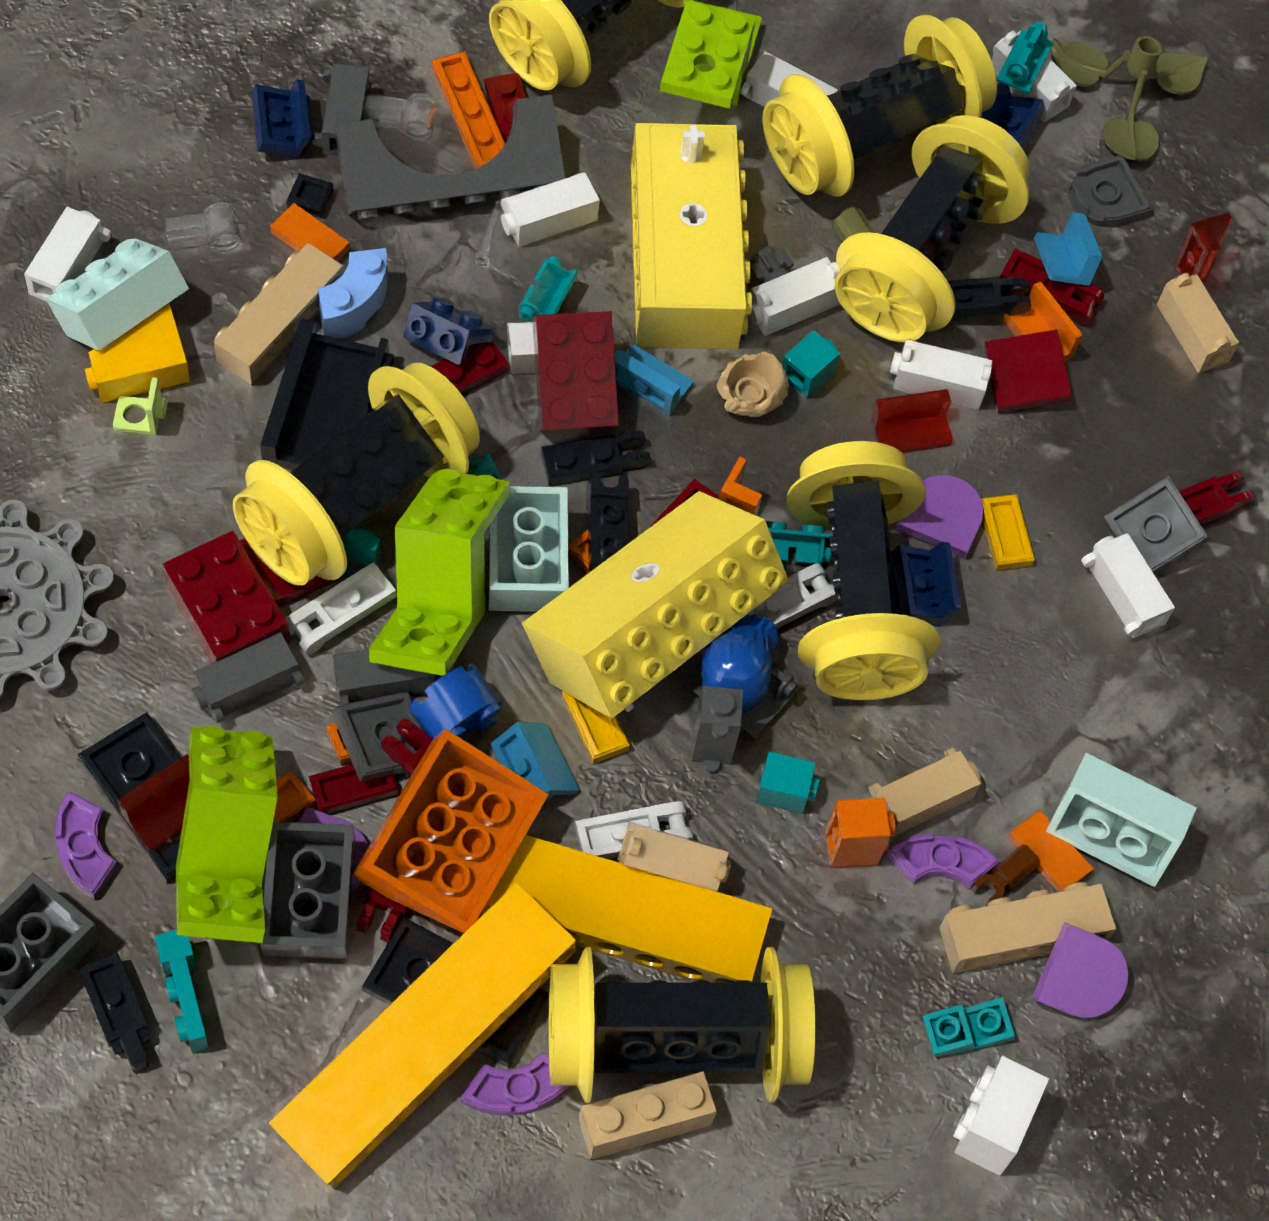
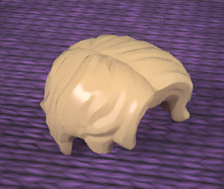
(753, 385)

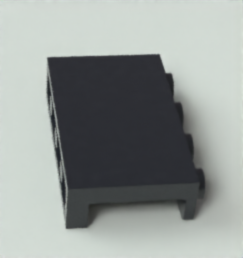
(319, 394)

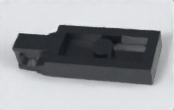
(117, 1008)

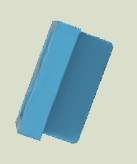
(1073, 254)
(650, 378)
(535, 756)

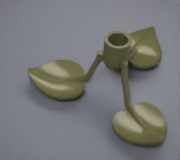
(1174, 73)

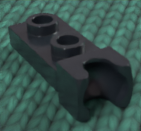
(606, 518)

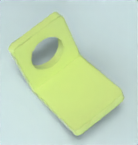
(154, 407)

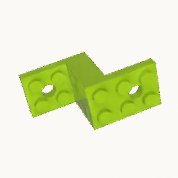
(710, 54)
(439, 571)
(225, 835)

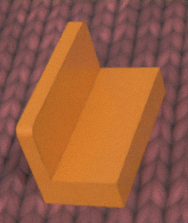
(1046, 316)
(739, 495)

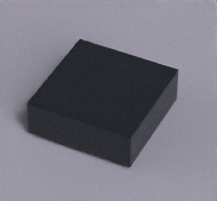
(310, 194)

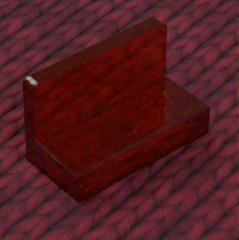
(1202, 246)
(913, 421)
(158, 805)

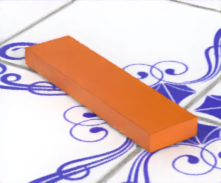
(468, 107)

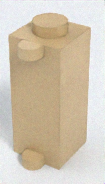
(1197, 322)
(930, 790)
(674, 856)

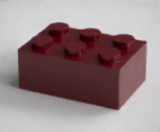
(575, 370)
(223, 597)

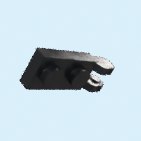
(984, 296)
(578, 459)

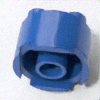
(458, 703)

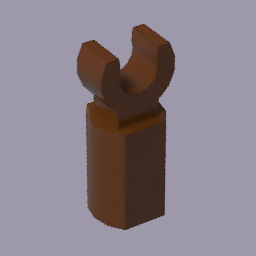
(1008, 872)

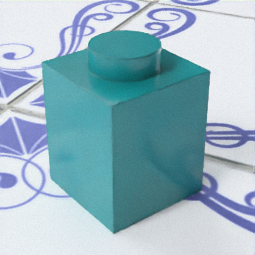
(811, 363)
(787, 783)

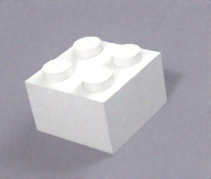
(1002, 1113)

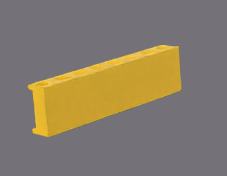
(640, 913)
(423, 1036)

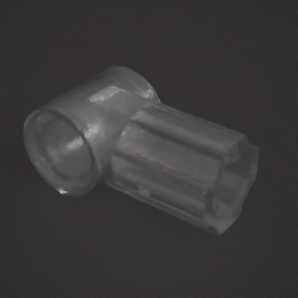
(411, 116)
(212, 228)

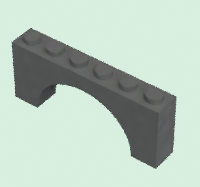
(381, 182)

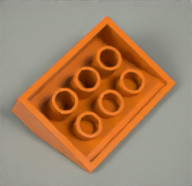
(451, 833)

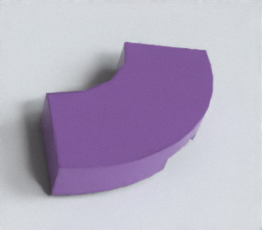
(80, 846)
(942, 856)
(513, 1090)

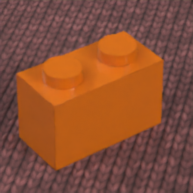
(859, 832)

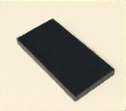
(126, 762)
(411, 953)

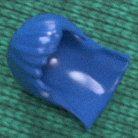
(742, 659)

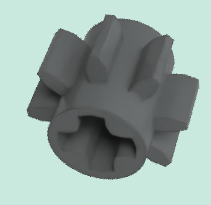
(768, 265)

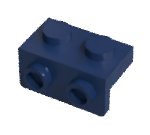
(1015, 113)
(282, 119)
(445, 329)
(926, 582)

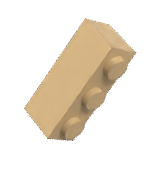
(647, 1115)

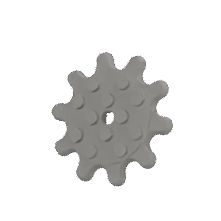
(46, 597)

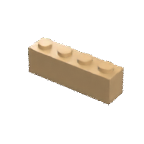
(272, 318)
(1023, 927)

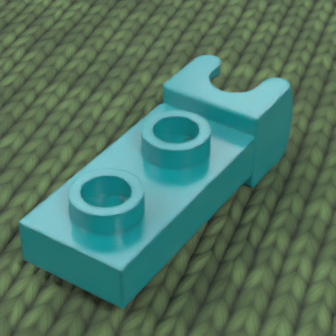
(177, 960)

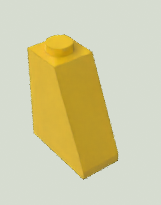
(137, 356)

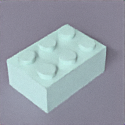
(116, 293)
(529, 549)
(1121, 820)

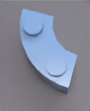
(355, 295)

